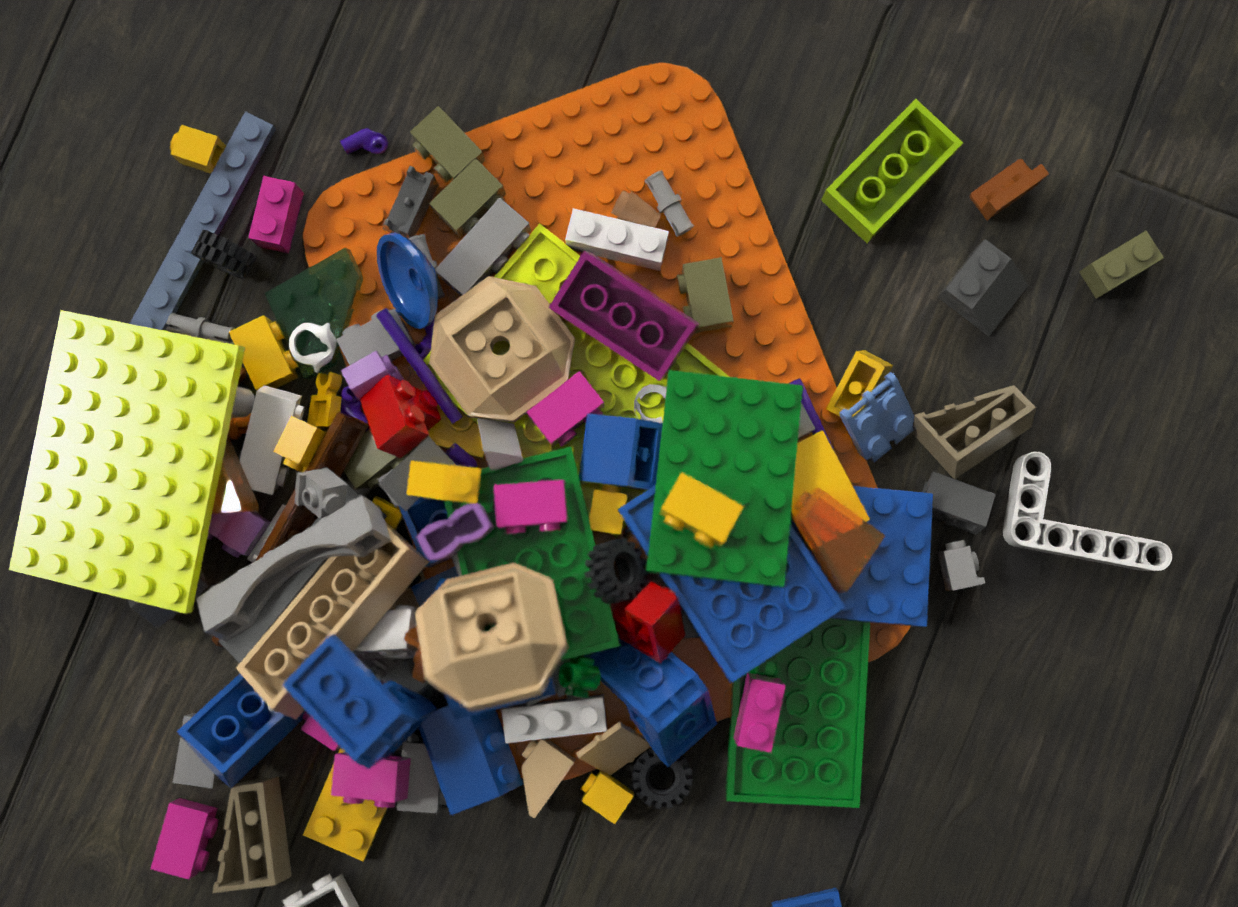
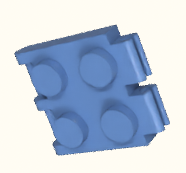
(881, 419)

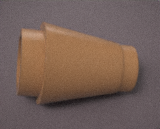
(634, 209)

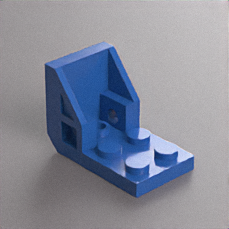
(662, 699)
(354, 706)

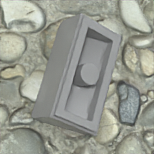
(499, 443)

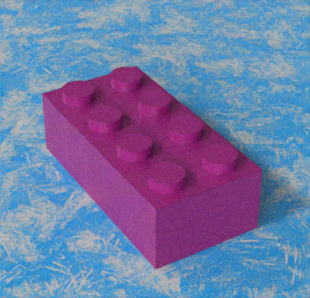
(623, 315)

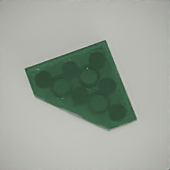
(317, 297)

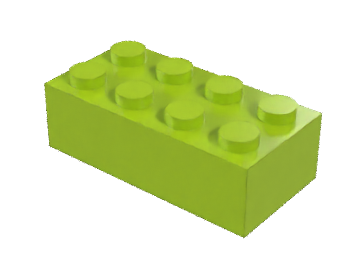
(891, 170)

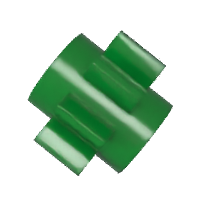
(579, 676)

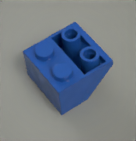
(620, 451)

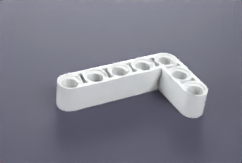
(1070, 535)

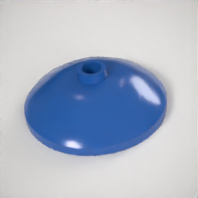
(408, 279)

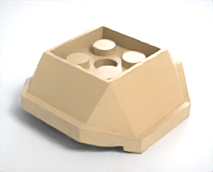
(508, 383)
(499, 664)

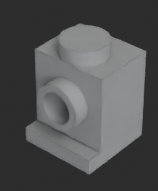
(320, 491)
(959, 566)

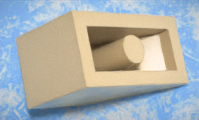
(543, 771)

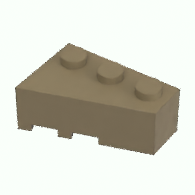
(974, 430)
(255, 838)

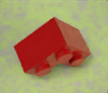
(399, 415)
(650, 621)

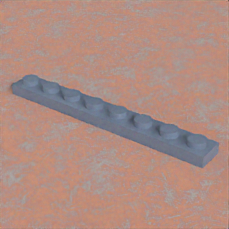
(208, 214)

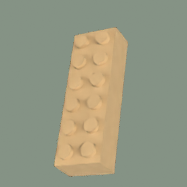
(341, 600)

